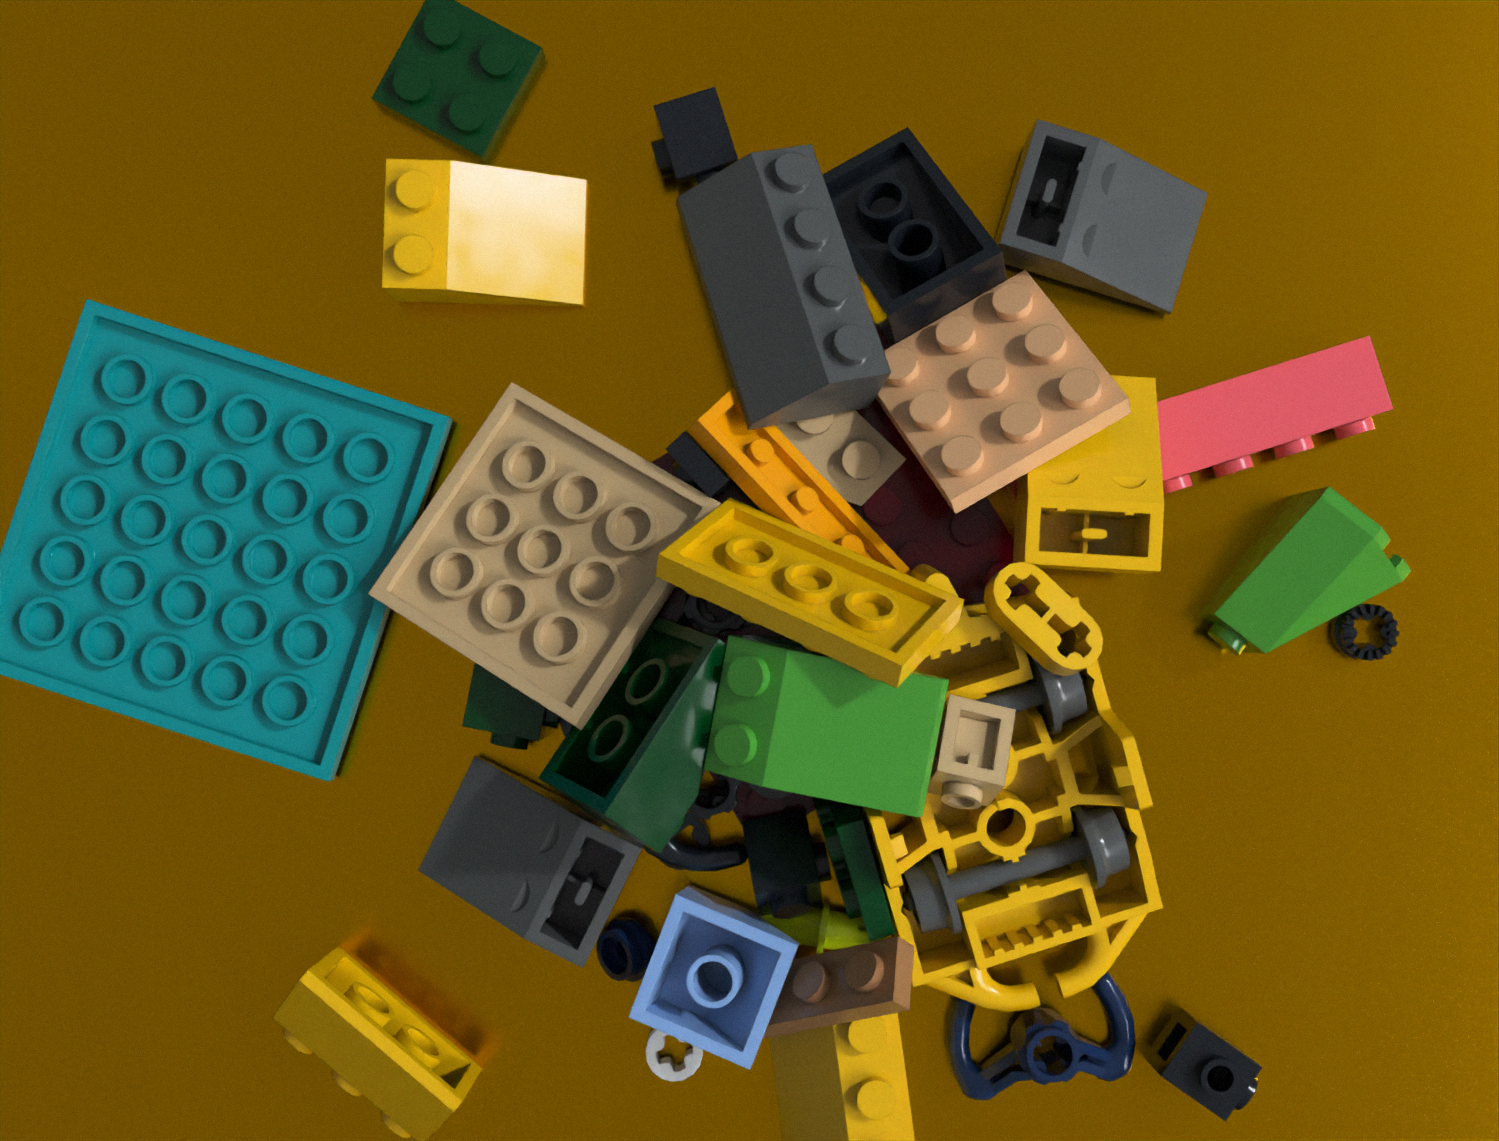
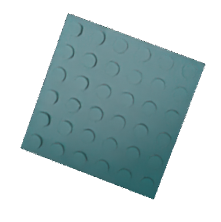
(210, 539)

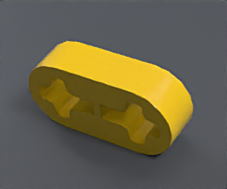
(1049, 605)

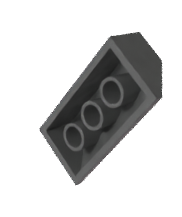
(783, 289)

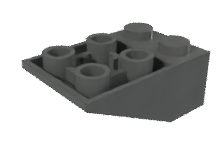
(1099, 218)
(530, 860)

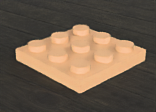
(996, 391)

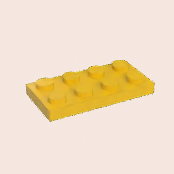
(811, 591)

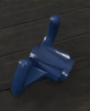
(1053, 1063)

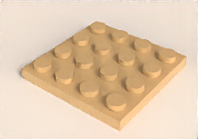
(543, 554)

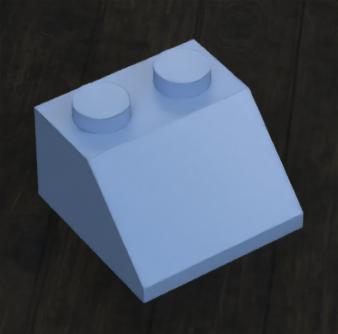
(714, 976)

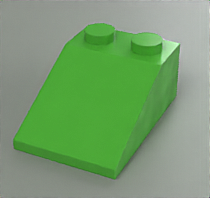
(823, 727)

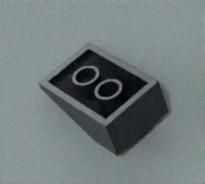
(910, 236)

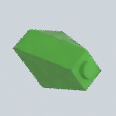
(1300, 572)

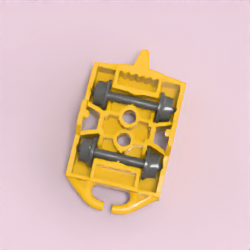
(1066, 862)

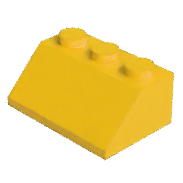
(377, 1045)
(843, 1082)

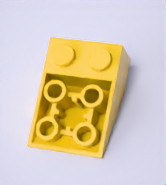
(1100, 498)

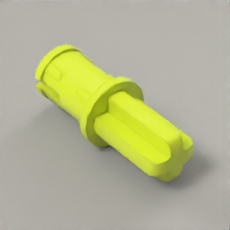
(823, 929)

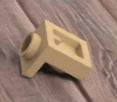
(971, 752)

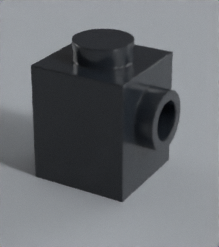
(693, 139)
(785, 864)
(1205, 1066)

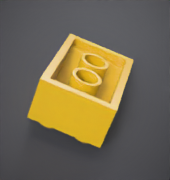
(483, 235)

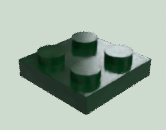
(458, 76)
(854, 866)

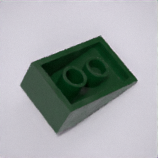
(647, 739)

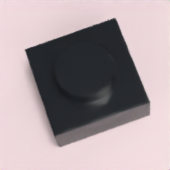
(696, 466)

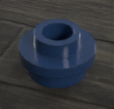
(625, 949)

